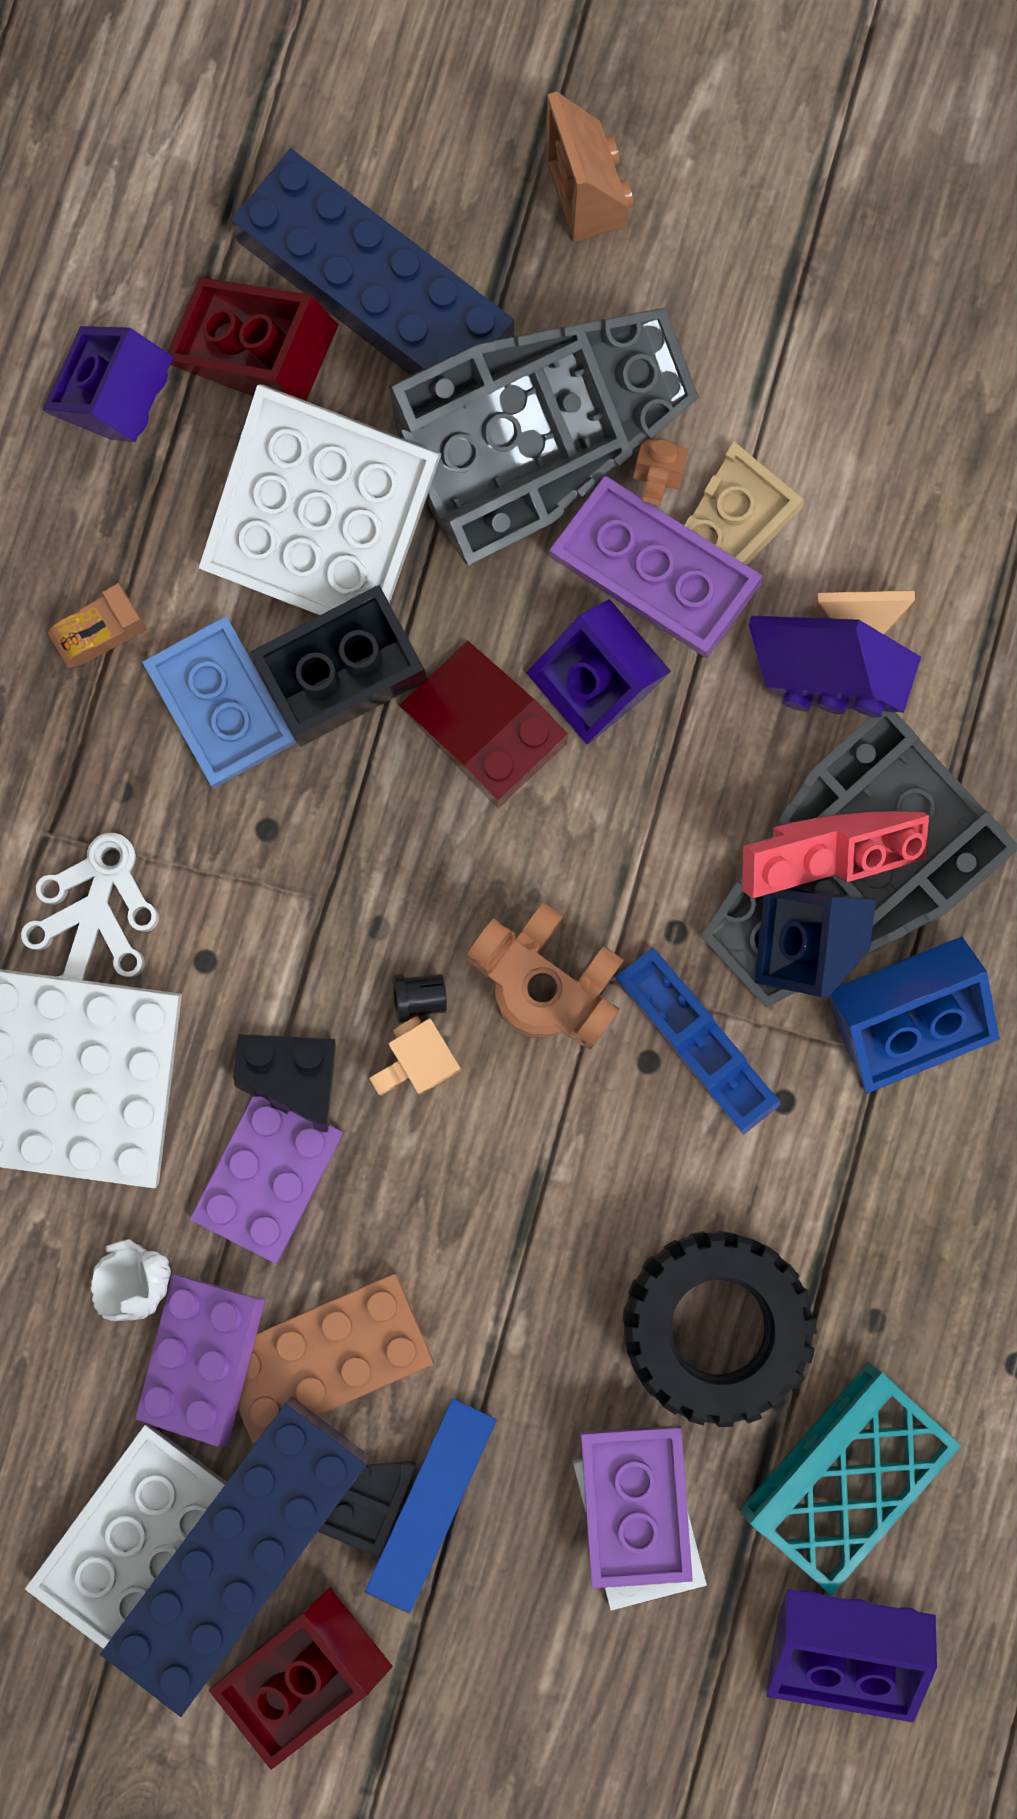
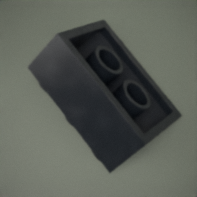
(339, 665)

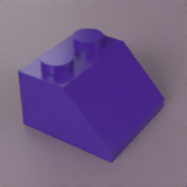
(109, 382)
(598, 670)

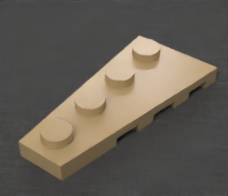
(743, 507)

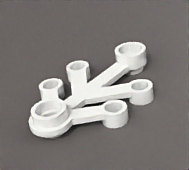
(94, 911)

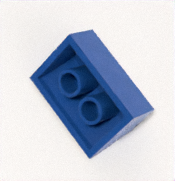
(915, 1014)

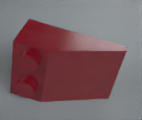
(253, 337)
(485, 723)
(301, 1679)

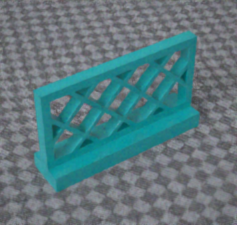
(817, 1452)

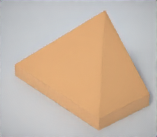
(875, 609)

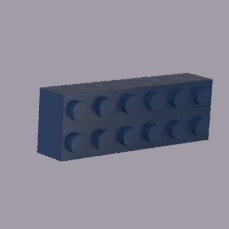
(363, 268)
(235, 1556)

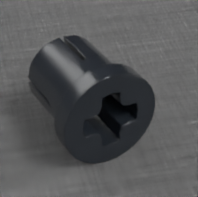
(418, 996)

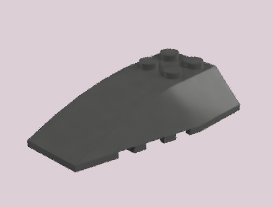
(538, 421)
(878, 770)

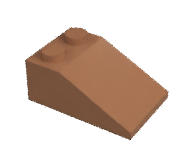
(584, 170)

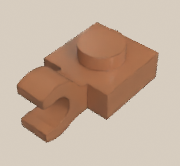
(661, 466)

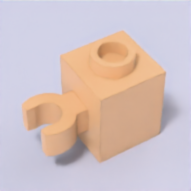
(420, 1057)

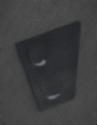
(289, 1073)
(370, 1506)

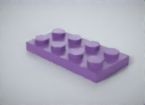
(656, 566)

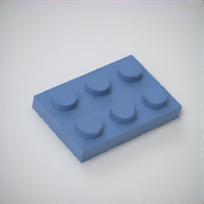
(219, 702)

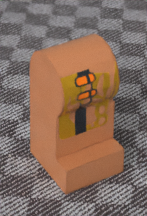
(96, 628)

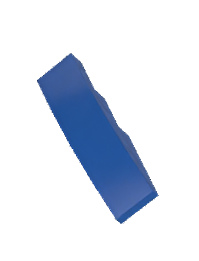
(698, 1040)
(430, 1506)

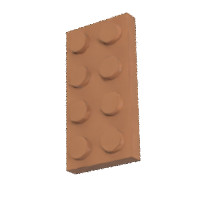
(333, 1354)

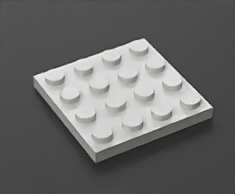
(316, 504)
(85, 1077)
(125, 1535)

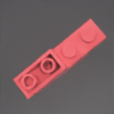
(834, 845)

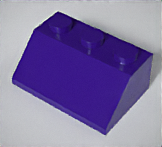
(833, 664)
(852, 1655)

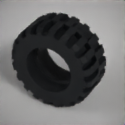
(785, 1342)

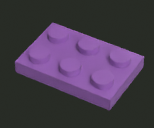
(266, 1179)
(200, 1360)
(636, 1506)

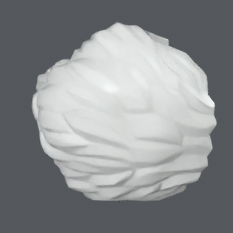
(129, 1281)

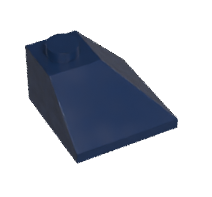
(812, 939)

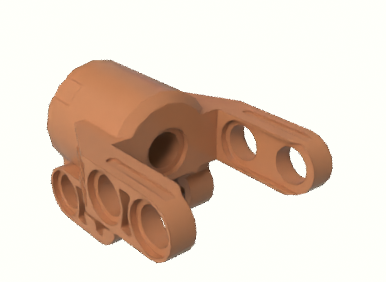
(512, 964)

